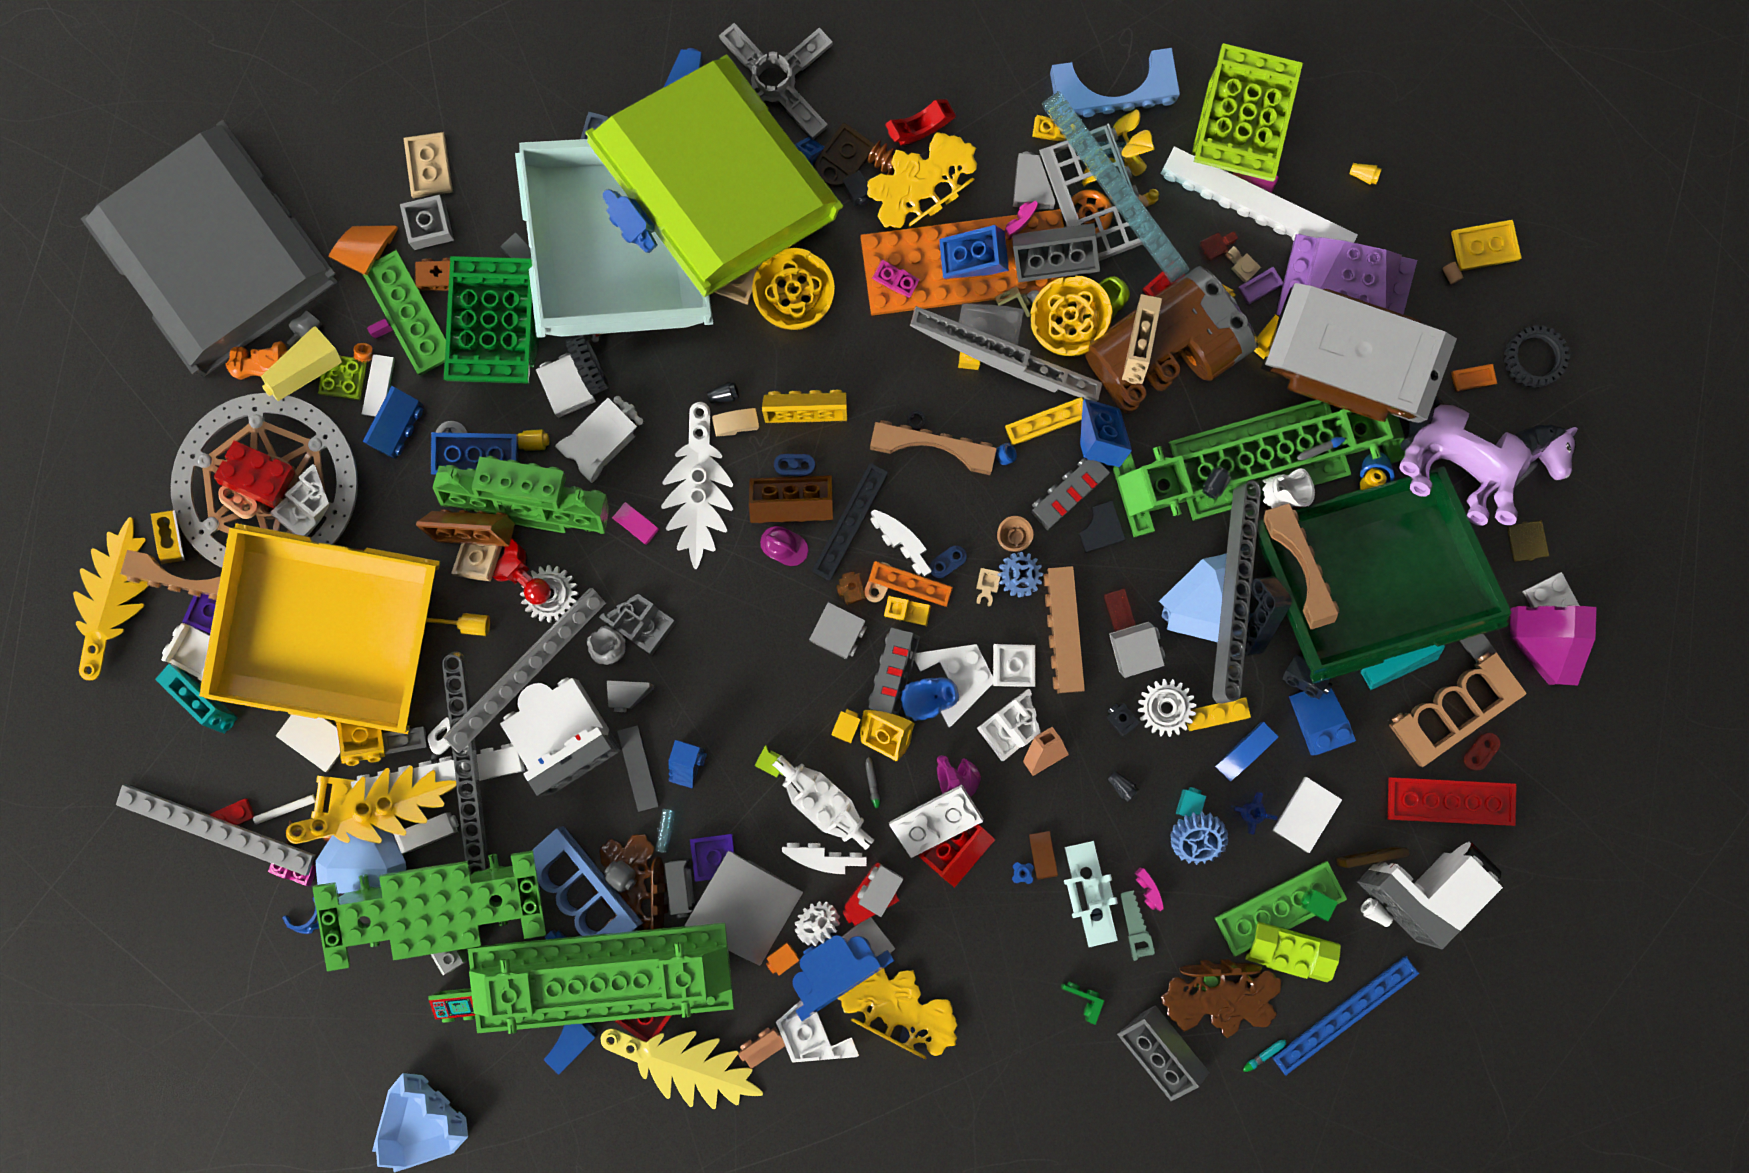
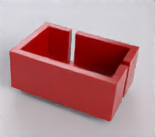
(254, 474)

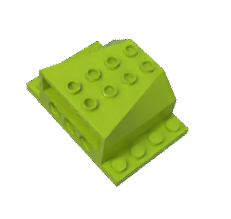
(1246, 112)

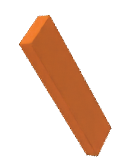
(910, 584)

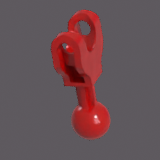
(513, 568)

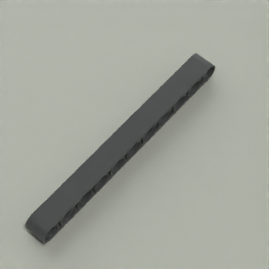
(1236, 593)
(472, 777)

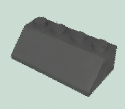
(1056, 252)
(1163, 1053)

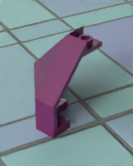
(1555, 639)

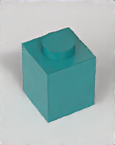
(1190, 802)

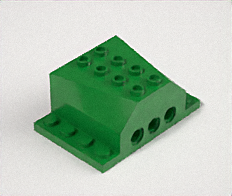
(490, 321)

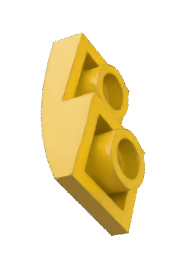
(1046, 129)

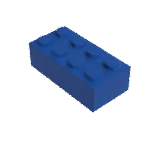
(466, 448)

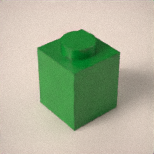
(1318, 904)

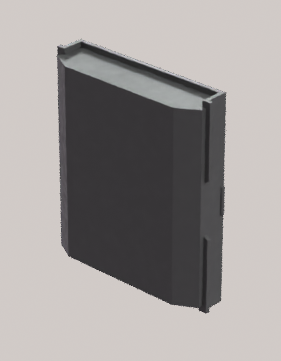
(209, 249)

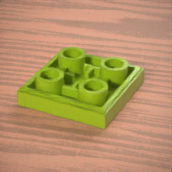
(344, 379)

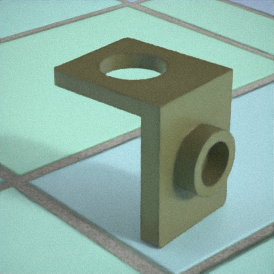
(1013, 293)

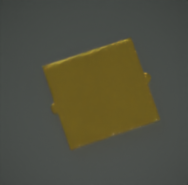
(1528, 541)

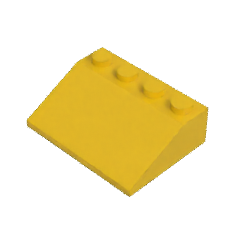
(804, 407)

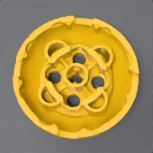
(789, 266)
(1054, 302)

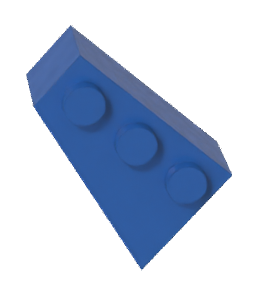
(685, 763)

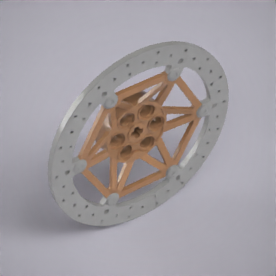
(257, 427)

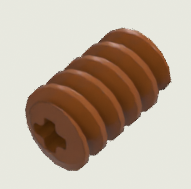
(882, 158)

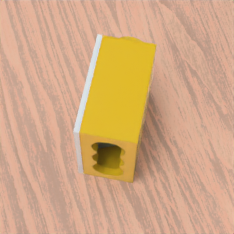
(167, 537)

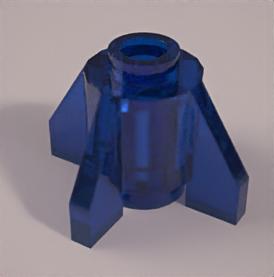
(1259, 816)

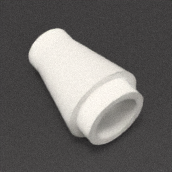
(1375, 911)

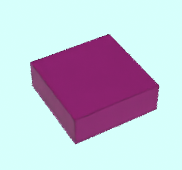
(379, 328)

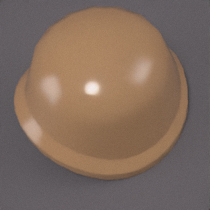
(1015, 534)

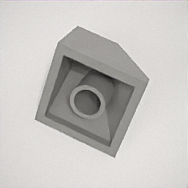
(626, 694)

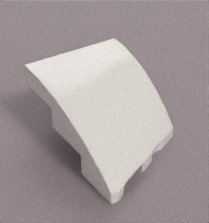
(303, 504)
(1011, 726)

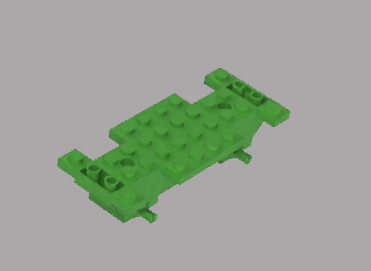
(429, 908)

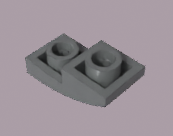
(1477, 646)

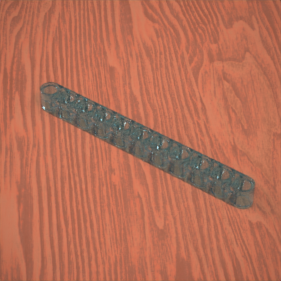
(1115, 187)

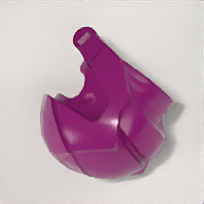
(950, 778)

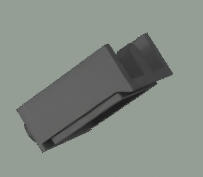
(680, 887)

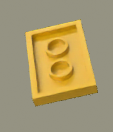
(1486, 245)

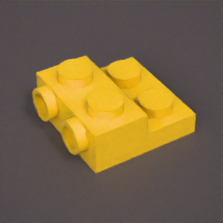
(359, 743)

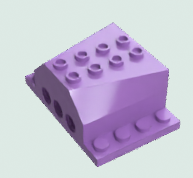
(1350, 269)

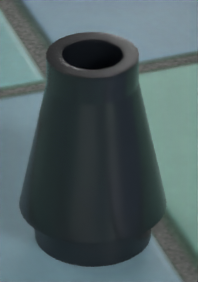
(724, 393)
(1123, 786)

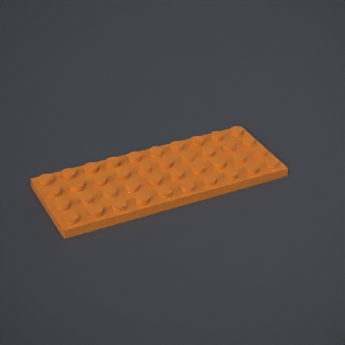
(920, 255)

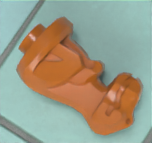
(243, 366)

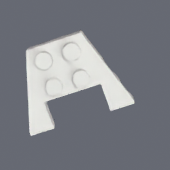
(966, 669)
(808, 1039)

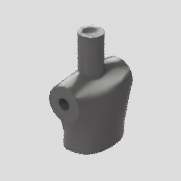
(301, 326)

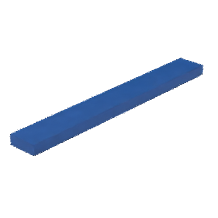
(1345, 1015)

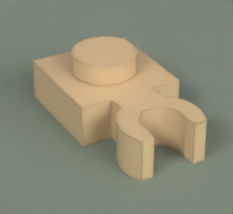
(987, 582)

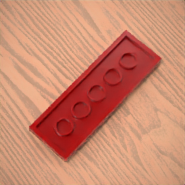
(1452, 801)

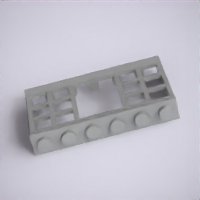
(1064, 199)

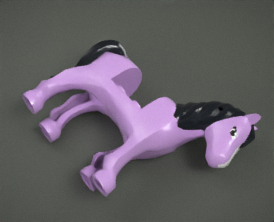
(1492, 465)

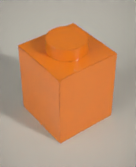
(782, 959)

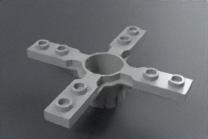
(791, 64)

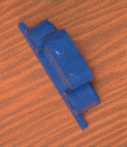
(834, 970)

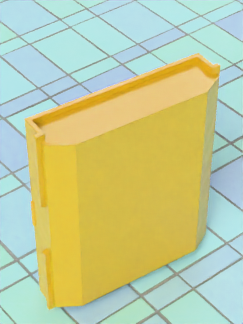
(317, 628)

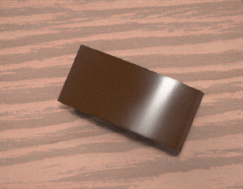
(1043, 855)

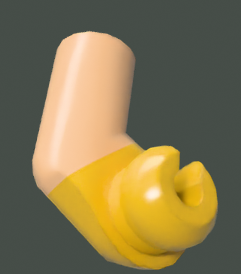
(1149, 198)

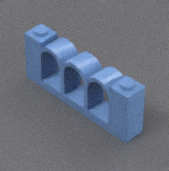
(554, 847)

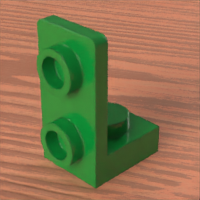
(1091, 1010)

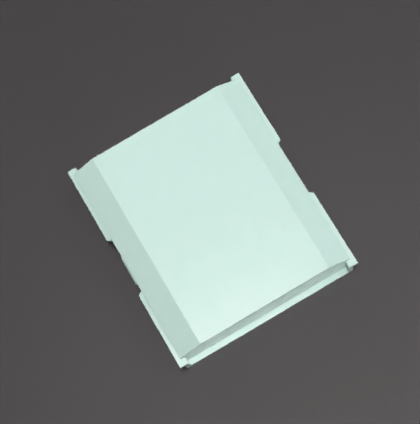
(582, 267)

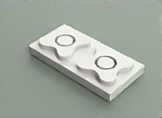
(936, 821)

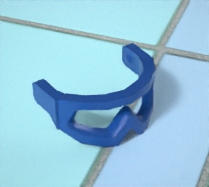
(302, 929)

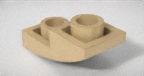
(735, 421)

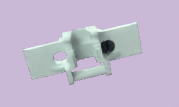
(1098, 894)

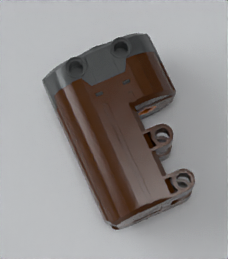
(1193, 322)

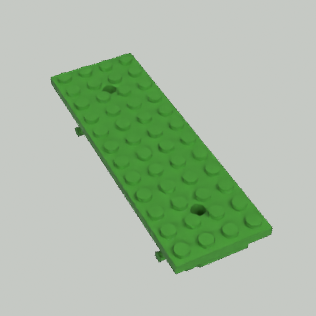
(600, 978)

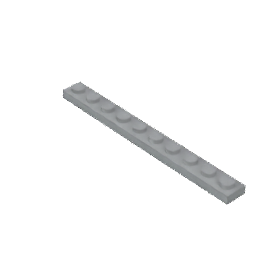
(524, 670)
(215, 829)

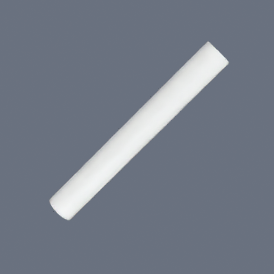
(284, 809)

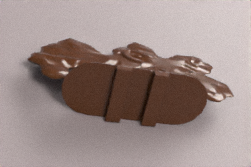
(636, 854)
(1228, 1001)

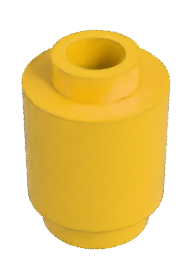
(533, 440)
(1373, 478)

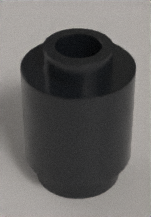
(1216, 483)

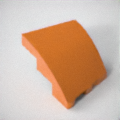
(361, 246)

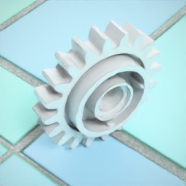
(562, 594)
(1167, 694)

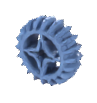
(1202, 844)

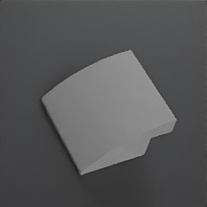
(750, 903)

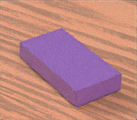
(1260, 286)

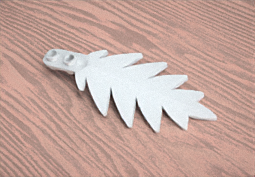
(697, 489)

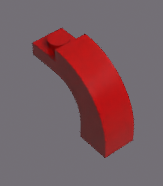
(921, 124)

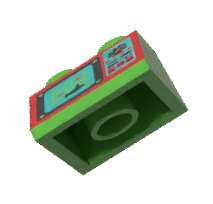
(452, 1004)

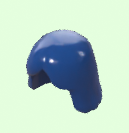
(1382, 463)

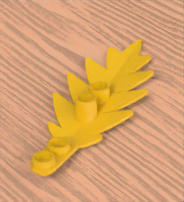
(107, 594)
(377, 810)

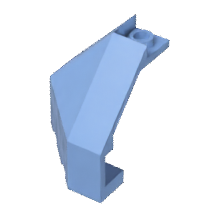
(1196, 600)
(347, 861)
(417, 1125)

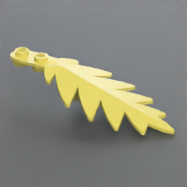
(685, 1067)

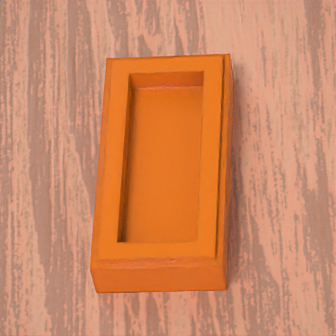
(1474, 377)

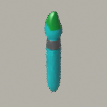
(1273, 1049)

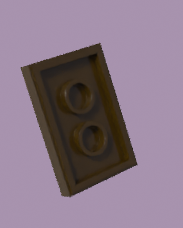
(1372, 856)

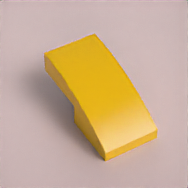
(907, 611)

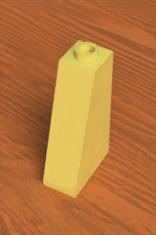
(300, 365)

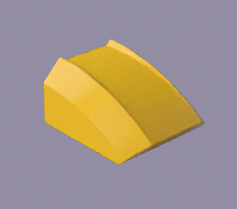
(886, 733)

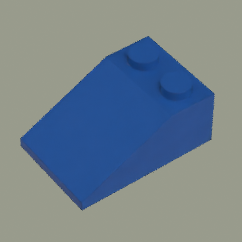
(974, 253)
(1103, 434)
(1322, 722)

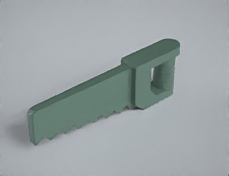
(1135, 926)

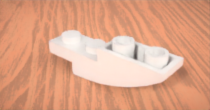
(896, 534)
(815, 858)

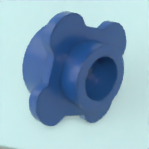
(1018, 868)

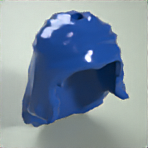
(928, 697)

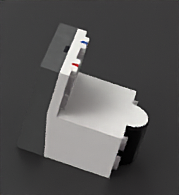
(558, 734)
(1441, 899)

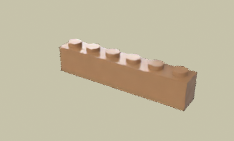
(1065, 630)

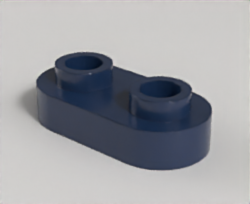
(794, 464)
(948, 562)

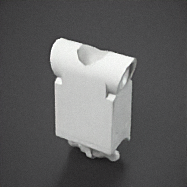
(600, 437)

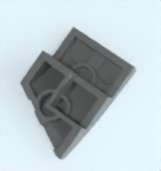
(640, 623)

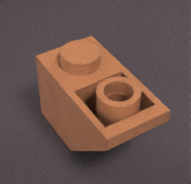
(1044, 751)

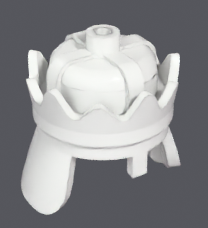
(1292, 488)

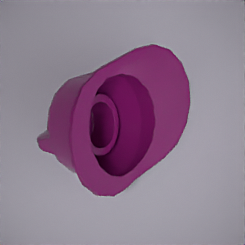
(784, 546)

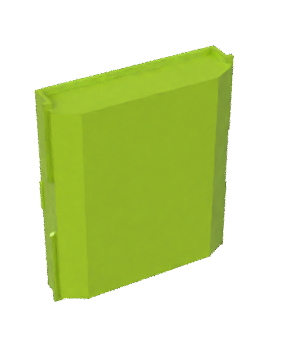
(714, 174)

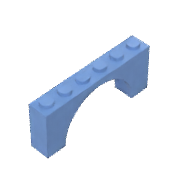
(1158, 88)

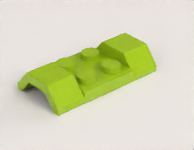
(1294, 953)

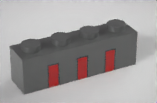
(1069, 492)
(894, 671)

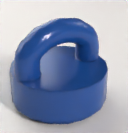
(1006, 454)

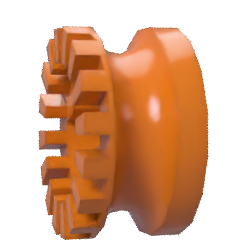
(361, 356)

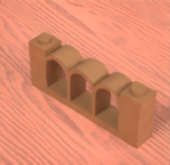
(1499, 679)

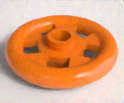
(1101, 202)

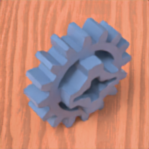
(1028, 578)

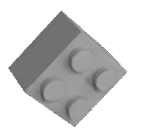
(426, 222)
(879, 890)

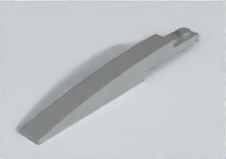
(1004, 355)

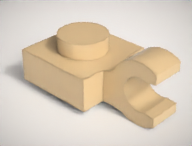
(1244, 266)

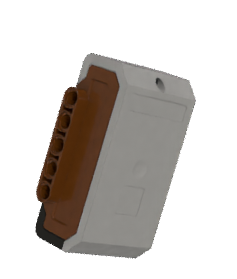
(1357, 354)

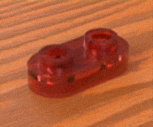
(1482, 753)

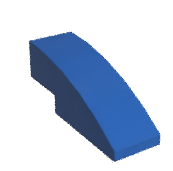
(1246, 751)

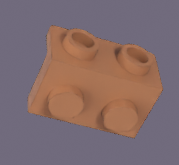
(762, 1048)

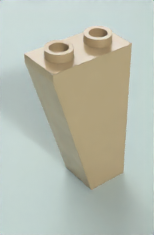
(1142, 339)

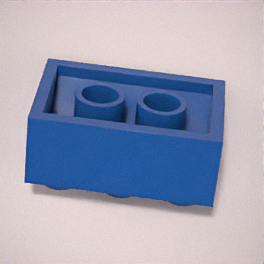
(393, 423)

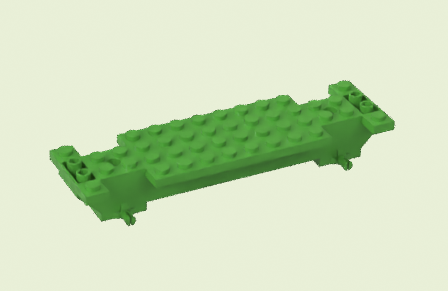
(1249, 452)

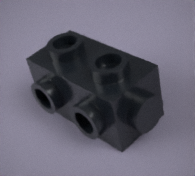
(1299, 676)

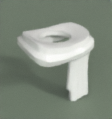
(440, 746)

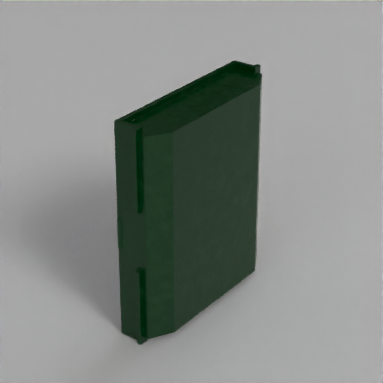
(1396, 568)

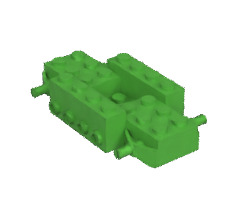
(524, 492)

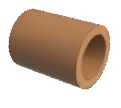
(1452, 273)

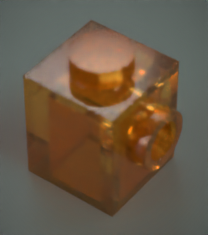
(851, 588)

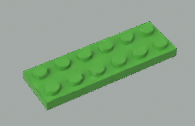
(407, 312)
(1277, 907)

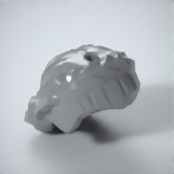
(606, 645)

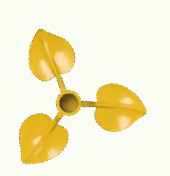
(1137, 145)

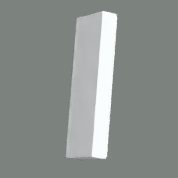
(378, 384)

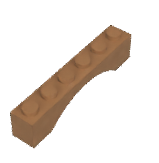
(891, 438)
(1284, 528)
(144, 567)

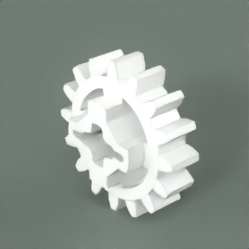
(817, 923)

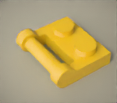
(340, 789)

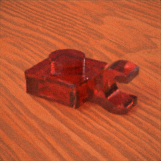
(1216, 245)

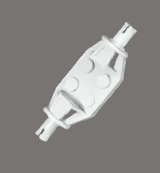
(822, 802)

